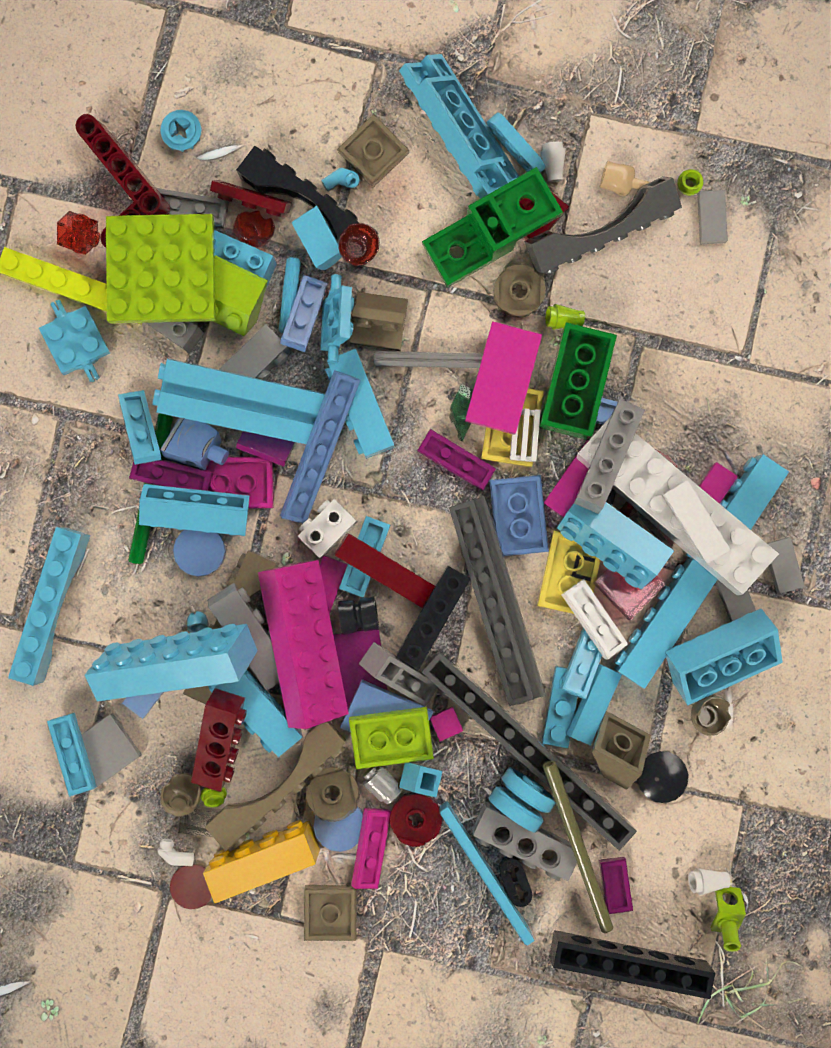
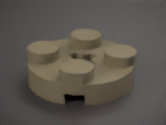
(529, 281)
(345, 802)

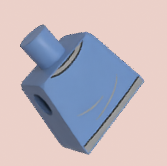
(194, 445)

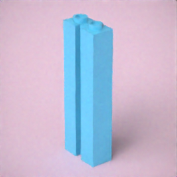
(236, 401)

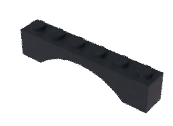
(270, 177)

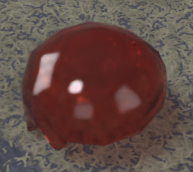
(253, 229)
(358, 244)

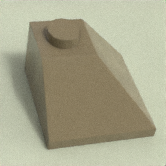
(620, 750)

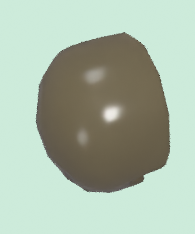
(710, 715)
(180, 795)

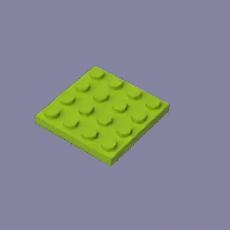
(160, 268)

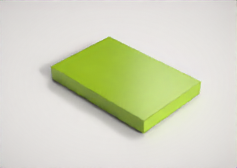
(391, 737)

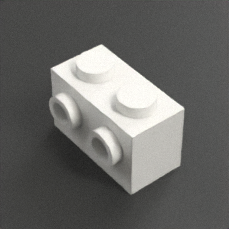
(326, 528)

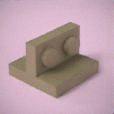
(378, 321)

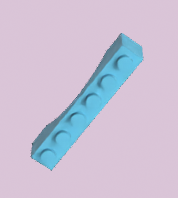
(36, 641)

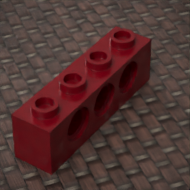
(218, 740)

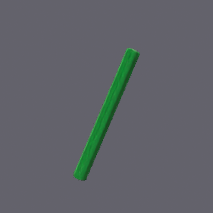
(141, 532)

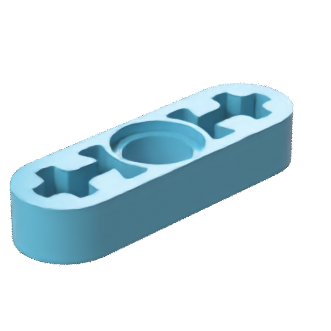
(514, 143)

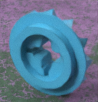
(185, 120)

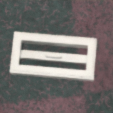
(526, 412)

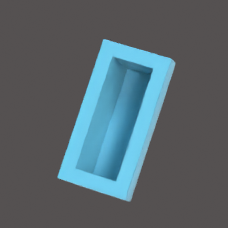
(317, 238)

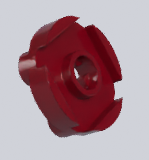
(424, 831)

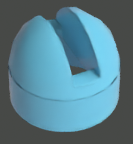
(197, 622)

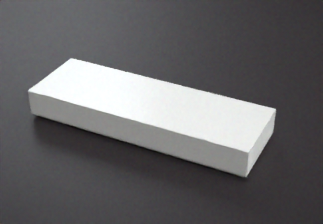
(696, 522)
(594, 619)

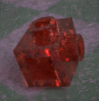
(77, 232)

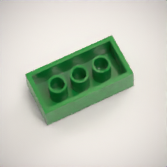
(577, 381)

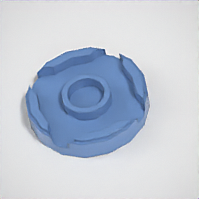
(199, 552)
(340, 834)

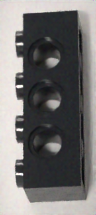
(432, 617)

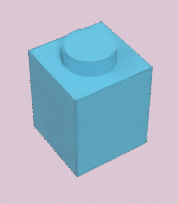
(420, 779)

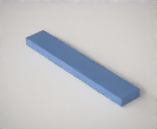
(320, 447)

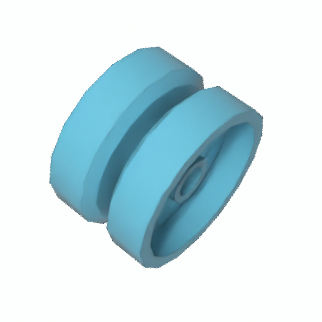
(522, 799)

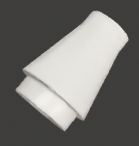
(553, 158)
(707, 881)

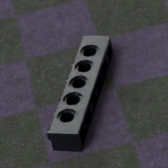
(631, 964)

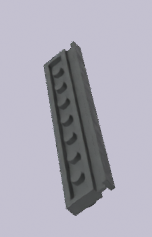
(497, 601)

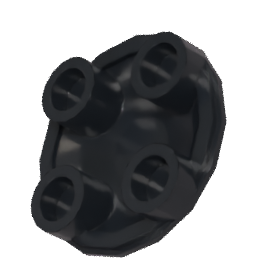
(663, 777)

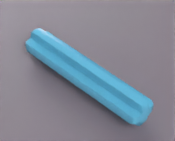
(290, 290)

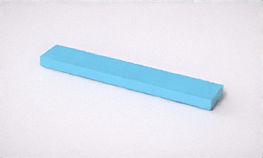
(486, 873)

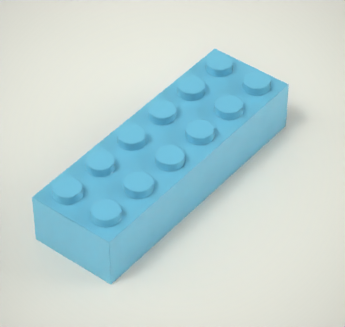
(172, 662)

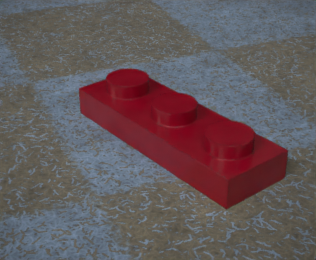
(250, 198)

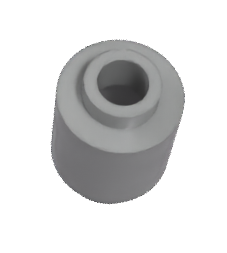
(381, 784)

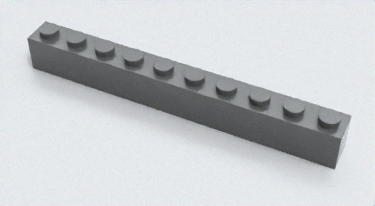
(527, 748)

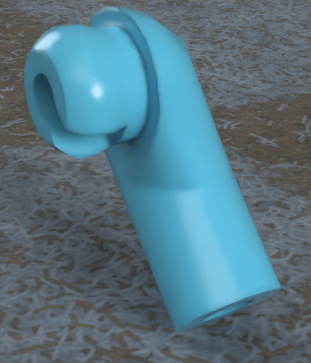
(341, 177)

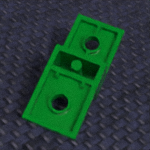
(492, 227)

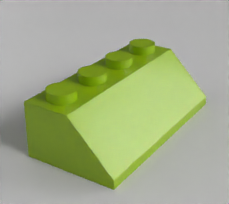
(237, 296)

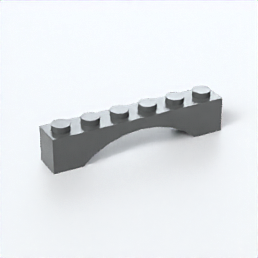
(651, 202)

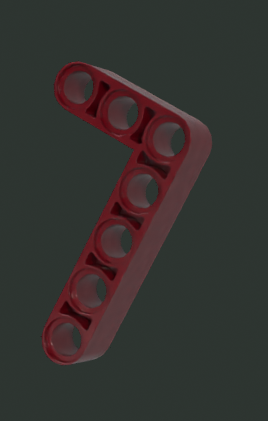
(129, 177)

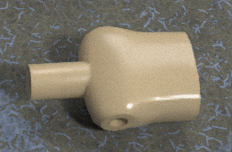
(620, 178)

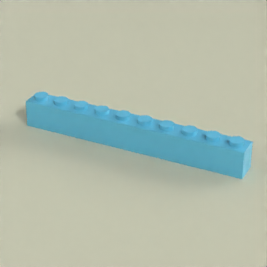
(692, 581)

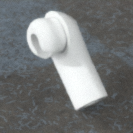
(173, 857)

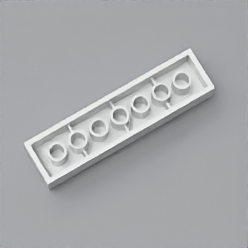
(644, 480)

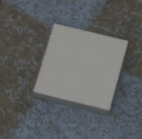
(108, 748)

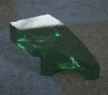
(459, 411)

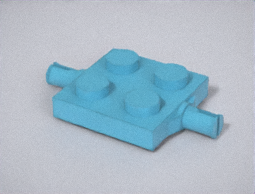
(336, 318)
(74, 340)

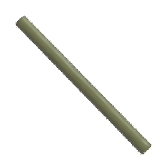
(578, 846)

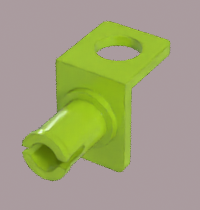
(729, 918)

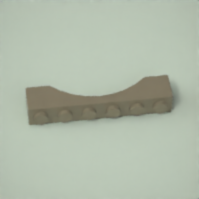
(248, 578)
(237, 818)

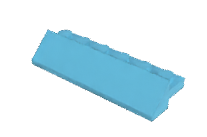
(459, 124)

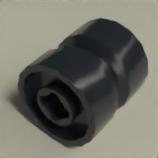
(358, 615)

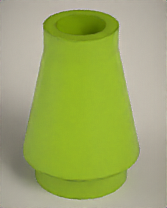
(558, 315)

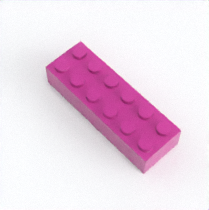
(303, 644)

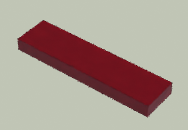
(384, 570)

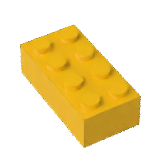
(261, 860)

